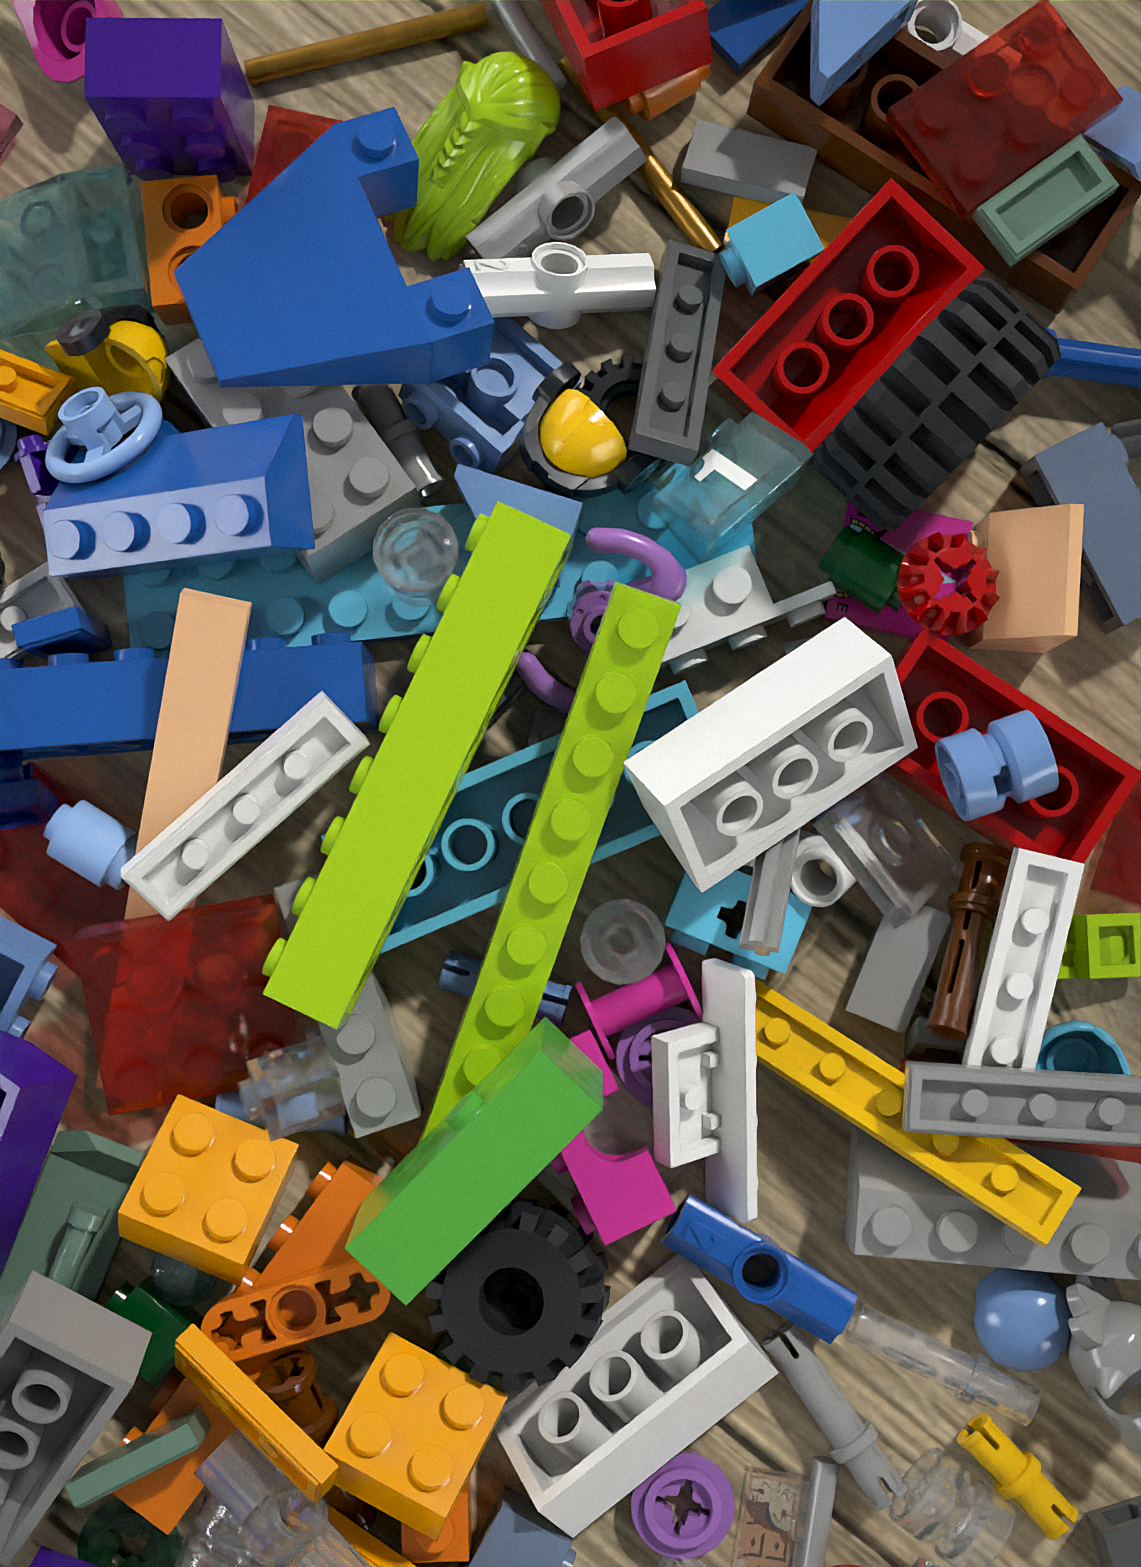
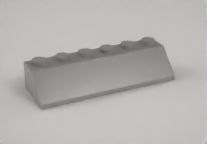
(911, 1215)

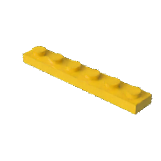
(871, 1096)

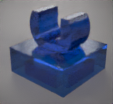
(23, 798)

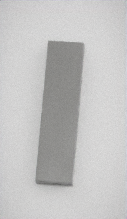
(1022, 1103)

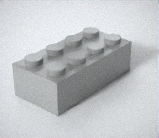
(350, 469)
(60, 1384)

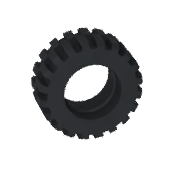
(936, 403)

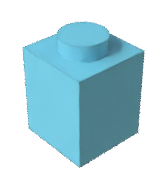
(770, 245)

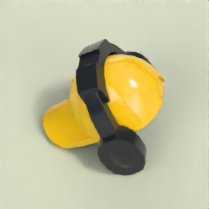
(113, 351)
(575, 444)

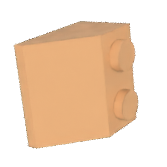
(1037, 578)

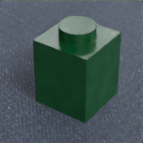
(166, 1322)

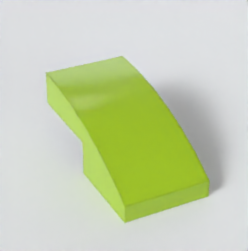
(1102, 946)

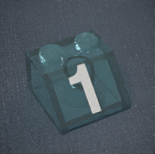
(728, 485)

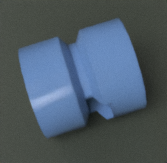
(1004, 763)

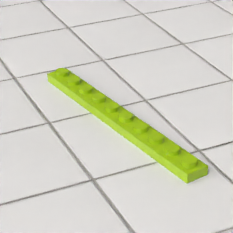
(559, 839)

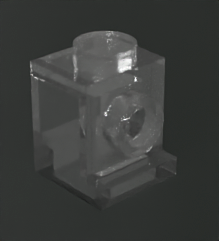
(293, 1088)

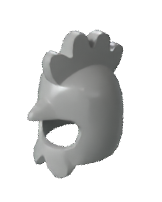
(1106, 1350)

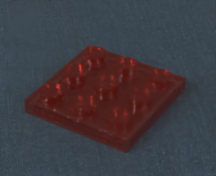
(181, 1001)

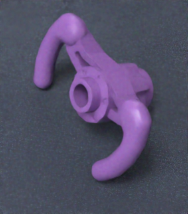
(591, 598)

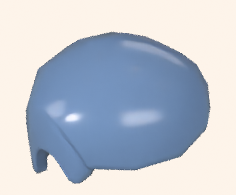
(1022, 1318)

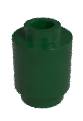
(864, 569)

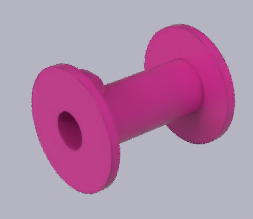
(640, 1000)

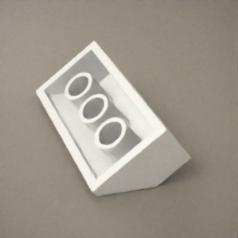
(774, 752)
(640, 1393)

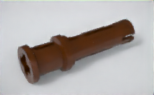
(974, 916)
(295, 1390)

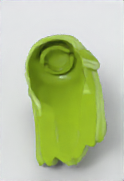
(474, 149)

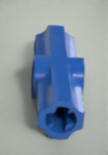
(792, 1289)

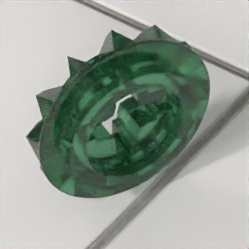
(101, 1538)

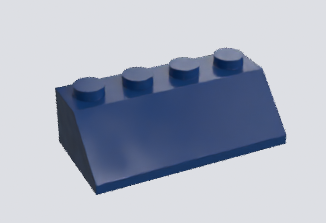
(187, 503)

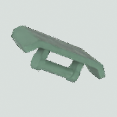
(73, 1216)

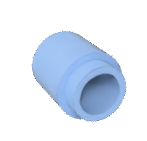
(90, 843)

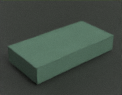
(1045, 200)
(138, 1457)

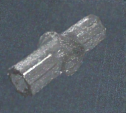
(262, 1496)

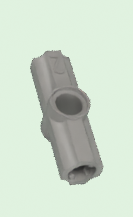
(558, 195)

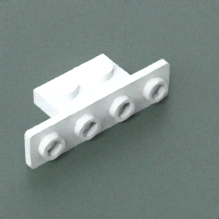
(731, 604)
(709, 1091)

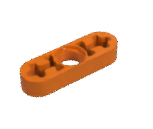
(245, 1306)

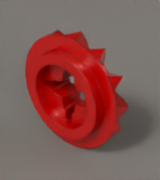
(920, 581)

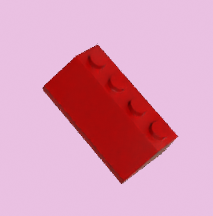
(846, 318)

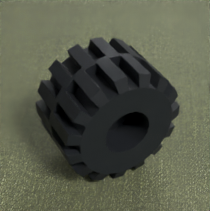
(502, 1328)

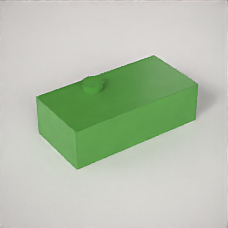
(476, 1161)

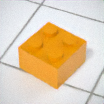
(207, 1190)
(413, 1435)

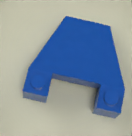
(309, 285)

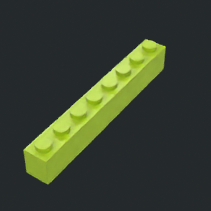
(418, 765)

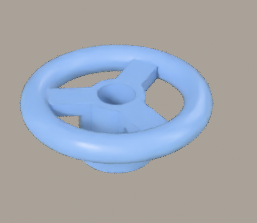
(94, 421)

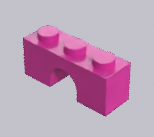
(614, 1190)

